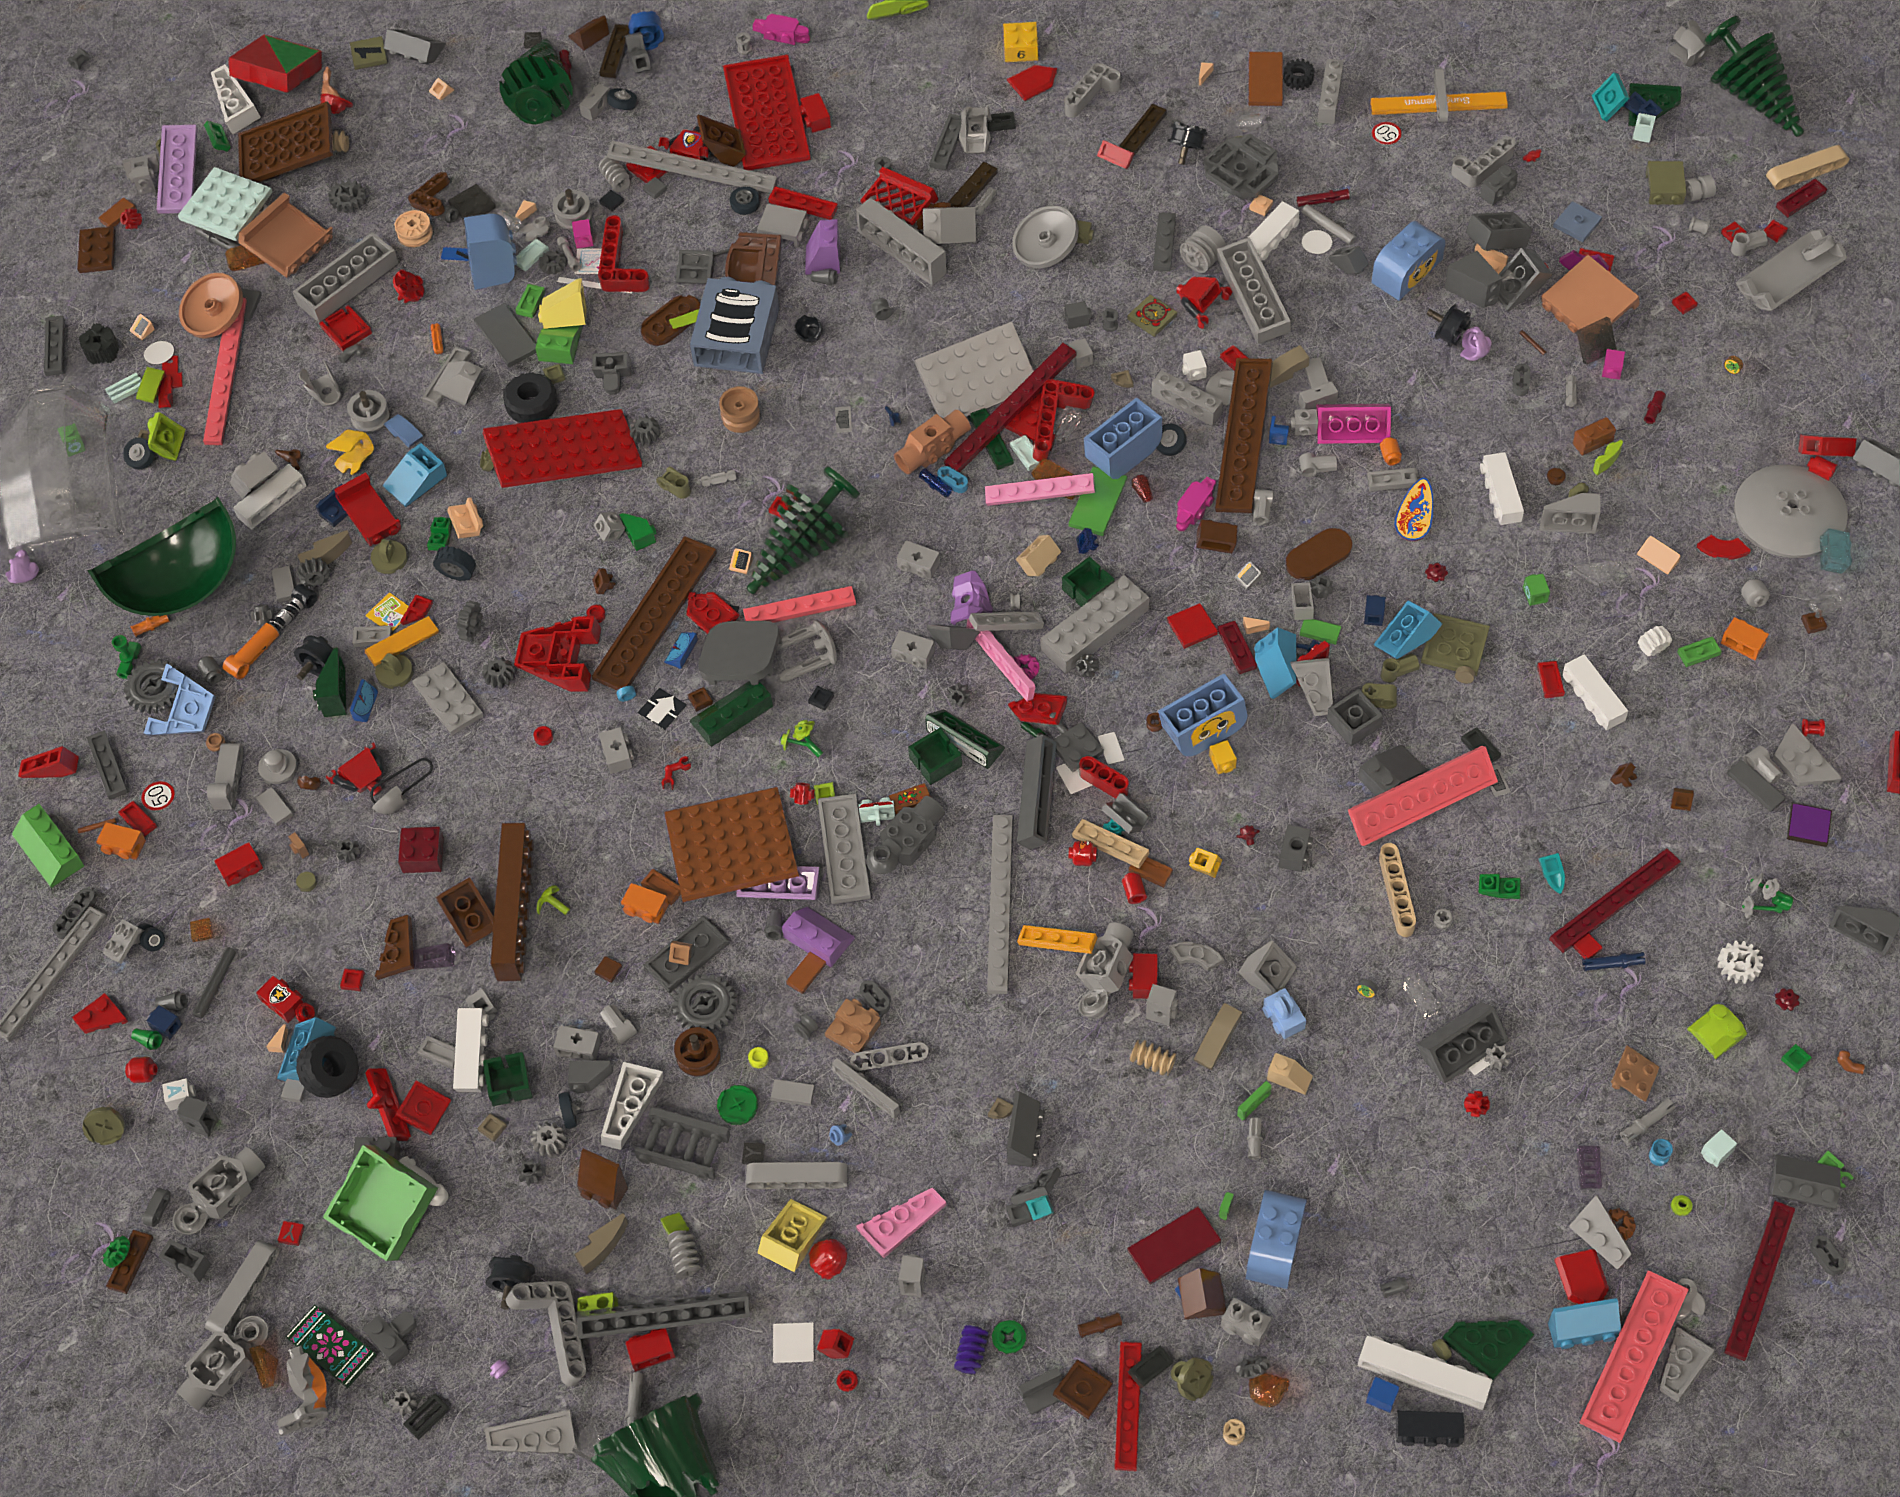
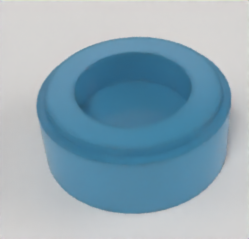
(626, 693)

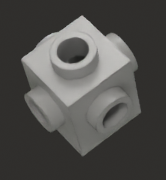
(1305, 422)
(609, 526)

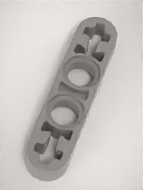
(1440, 95)
(889, 1058)

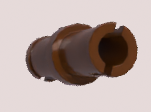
(1099, 1325)

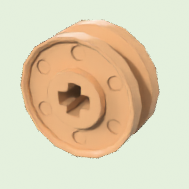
(413, 228)

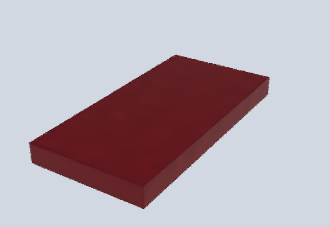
(1174, 1245)

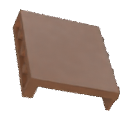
(284, 236)
(1588, 296)

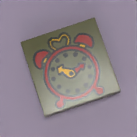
(1152, 315)

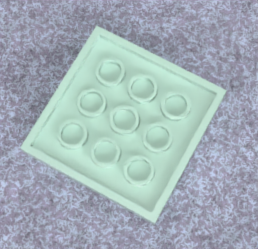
(225, 203)

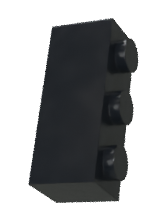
(1430, 1428)

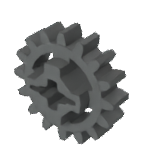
(347, 195)
(469, 620)

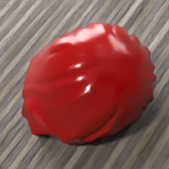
(828, 1258)

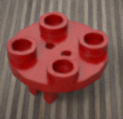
(408, 286)

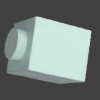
(1644, 127)
(1718, 1148)

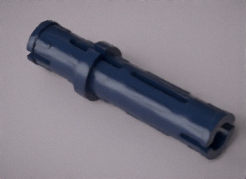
(1622, 960)

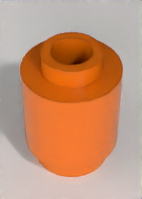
(1390, 451)

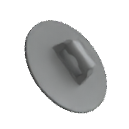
(1221, 386)

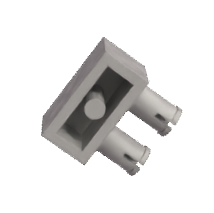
(1245, 1322)

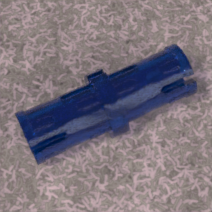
(935, 483)

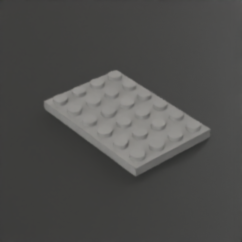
(975, 371)

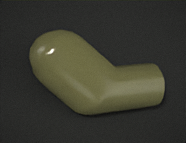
(1579, 488)

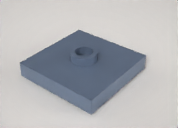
(1577, 221)

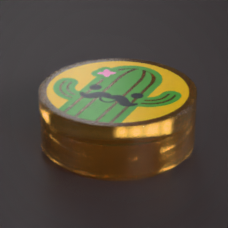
(1733, 364)

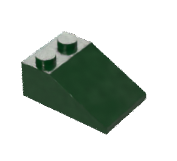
(331, 687)

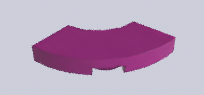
(1573, 258)

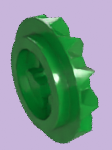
(116, 1251)
(1008, 1327)

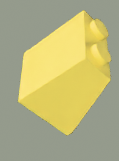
(564, 307)

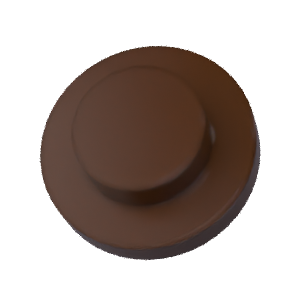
(1556, 476)

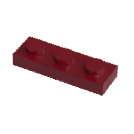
(1801, 198)
(1237, 647)

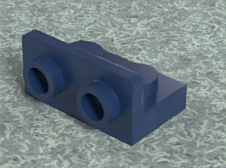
(330, 509)

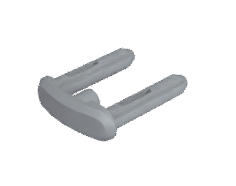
(825, 641)

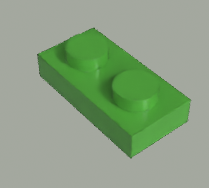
(530, 300)
(1699, 651)

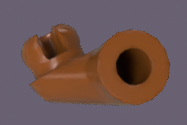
(1848, 1065)

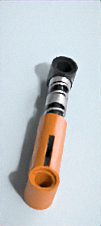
(239, 664)

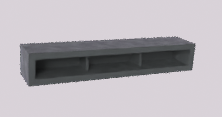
(1036, 792)

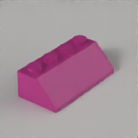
(1353, 423)

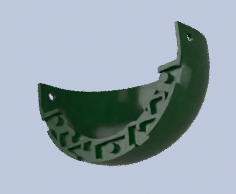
(173, 566)

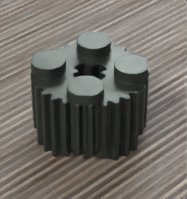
(99, 344)

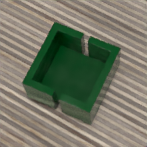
(1084, 581)
(935, 756)
(507, 1082)

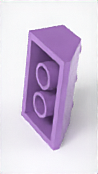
(816, 935)

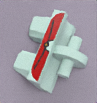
(876, 811)

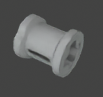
(739, 39)
(1699, 225)

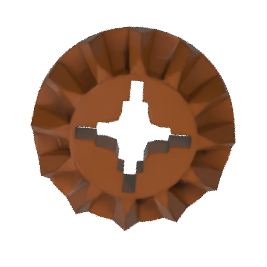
(1628, 1222)

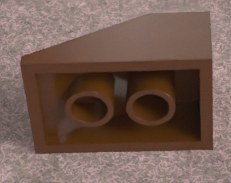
(722, 140)
(466, 912)
(600, 1180)

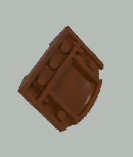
(754, 258)

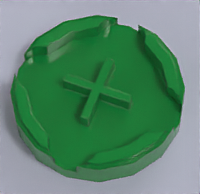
(737, 1105)

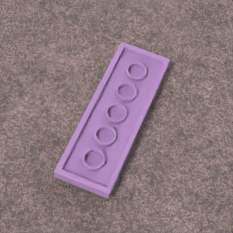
(176, 167)

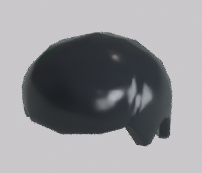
(808, 328)

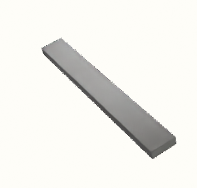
(50, 973)

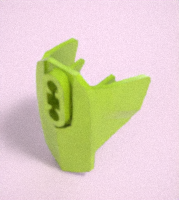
(895, 7)

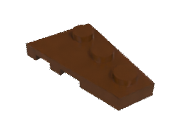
(398, 948)

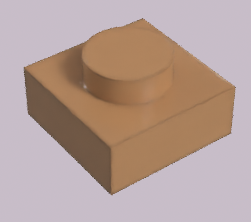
(298, 846)
(680, 952)

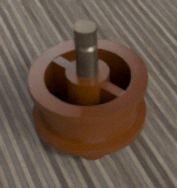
(697, 1051)

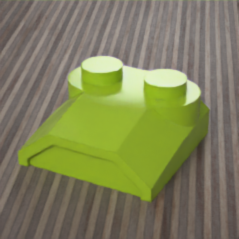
(165, 436)
(1718, 1030)

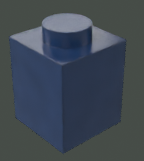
(1374, 610)
(164, 1022)

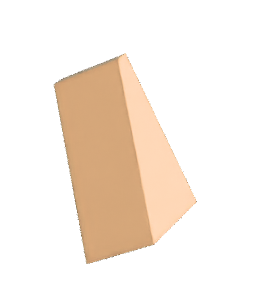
(1205, 70)
(526, 210)
(1255, 625)
(278, 1042)

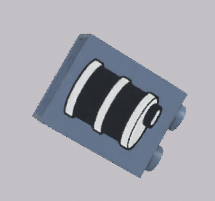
(735, 325)

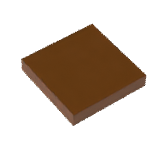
(1082, 1389)

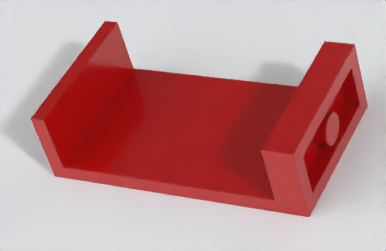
(367, 510)

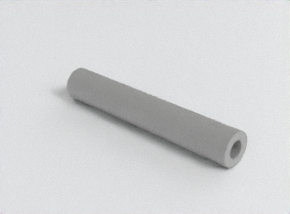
(1328, 224)

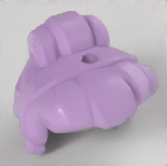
(1475, 344)
(21, 568)

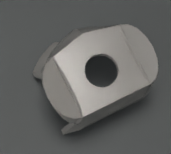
(1690, 44)
(316, 386)

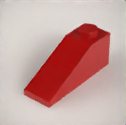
(49, 764)

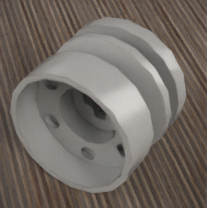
(1201, 248)

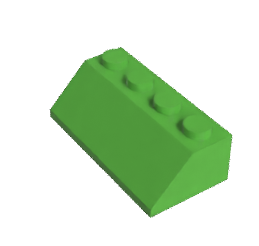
(46, 846)

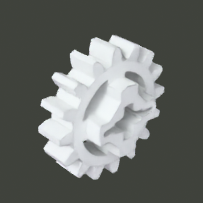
(1740, 962)

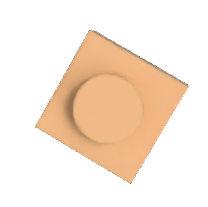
(1261, 205)

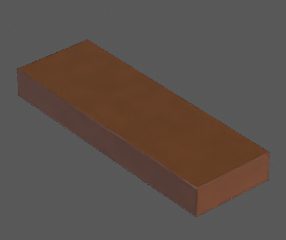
(126, 1271)

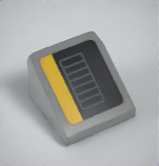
(1249, 575)

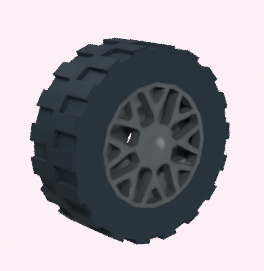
(454, 563)

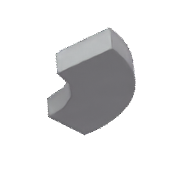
(1196, 953)

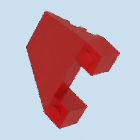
(554, 652)

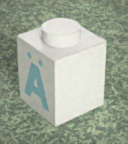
(176, 1092)

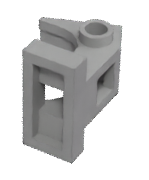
(142, 175)

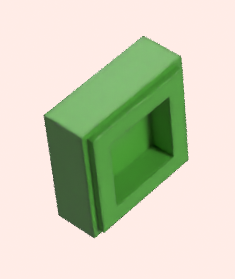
(1226, 1205)

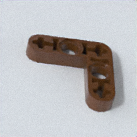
(423, 197)

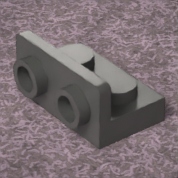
(1126, 813)

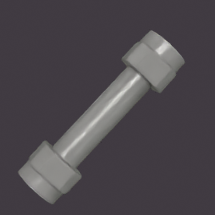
(564, 245)

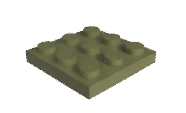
(1456, 644)

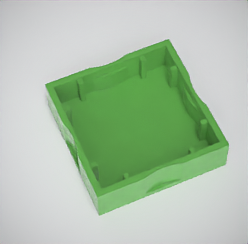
(380, 1202)

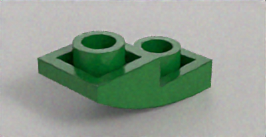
(440, 533)
(1499, 887)

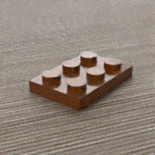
(96, 249)

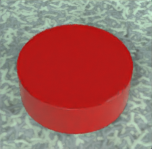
(597, 611)
(543, 735)

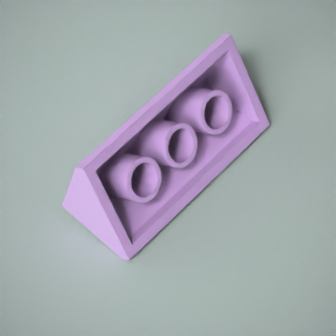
(801, 887)

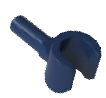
(894, 417)
(1307, 647)

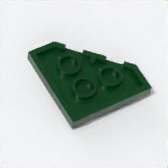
(1663, 95)
(1488, 1344)

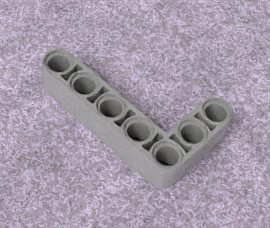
(559, 1323)

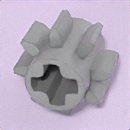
(1501, 1053)
(400, 1398)

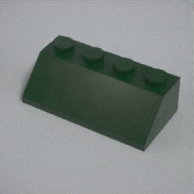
(732, 712)

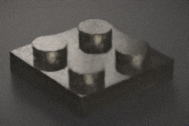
(472, 202)
(1595, 340)

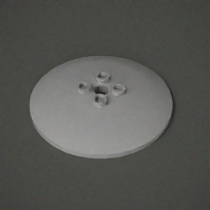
(1785, 531)

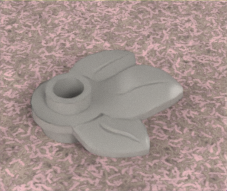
(537, 228)
(1692, 1302)

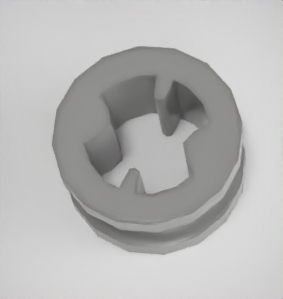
(1015, 601)
(1442, 912)

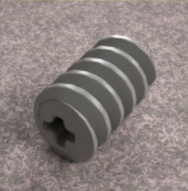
(614, 174)
(683, 1254)

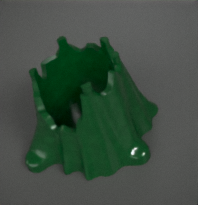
(660, 1453)

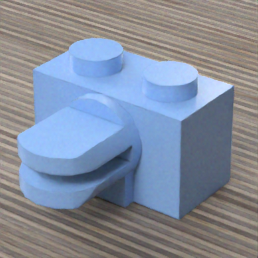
(1284, 1013)

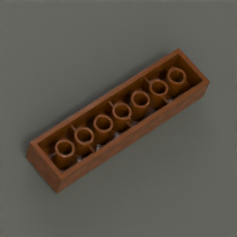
(511, 902)

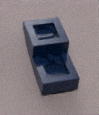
(1639, 105)

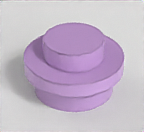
(499, 1369)

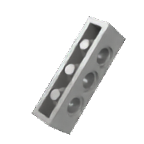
(1330, 91)
(1187, 398)

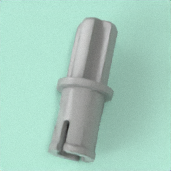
(1254, 1139)

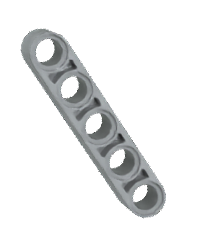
(797, 1175)
(242, 1287)

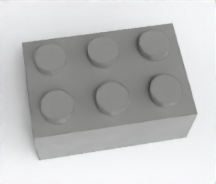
(253, 474)

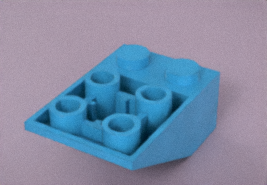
(415, 475)

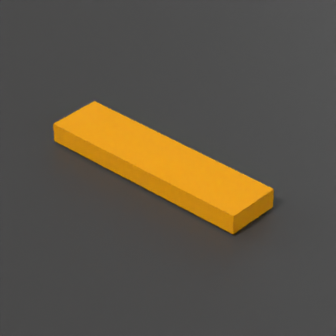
(402, 640)
(1057, 939)

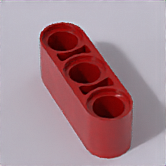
(1100, 770)

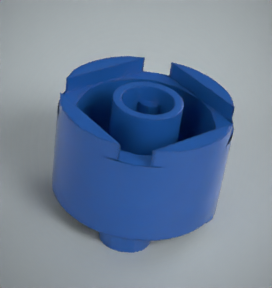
(650, 26)

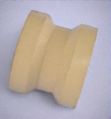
(1236, 1428)

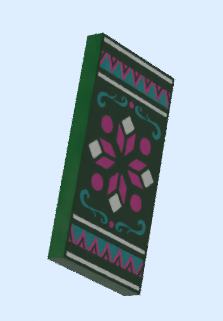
(331, 1346)

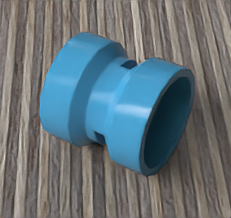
(1663, 1148)

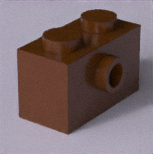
(1216, 536)

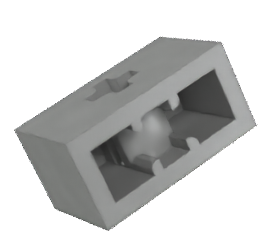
(918, 560)
(913, 649)
(615, 750)
(1161, 1005)
(577, 1043)
(912, 1275)

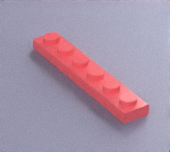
(802, 606)

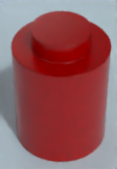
(1822, 467)
(1134, 888)

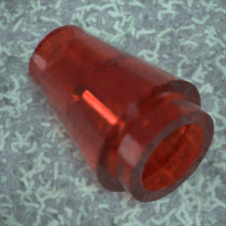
(1142, 487)

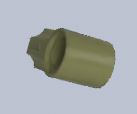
(1398, 667)

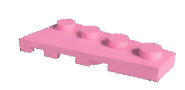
(892, 1228)

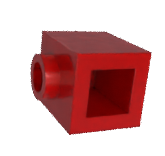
(835, 1343)

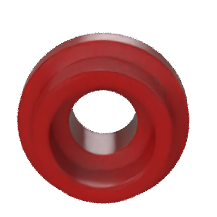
(307, 1008)
(847, 1374)

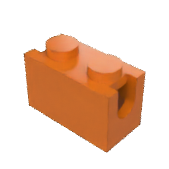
(1744, 638)
(121, 841)
(644, 903)

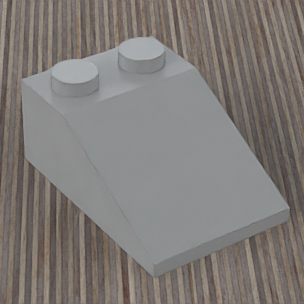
(950, 224)
(1572, 514)

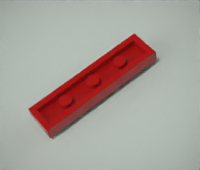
(795, 200)

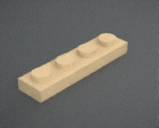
(1111, 843)

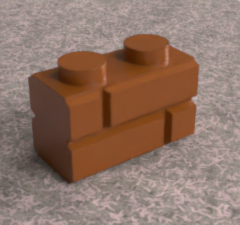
(1594, 436)

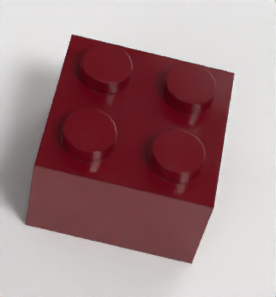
(421, 849)

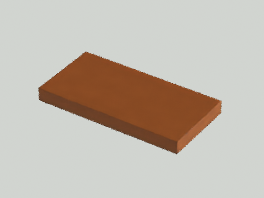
(1265, 79)

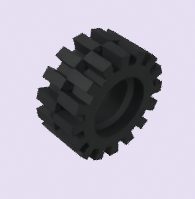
(1298, 67)

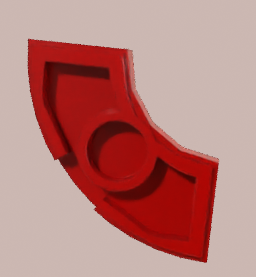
(1723, 548)

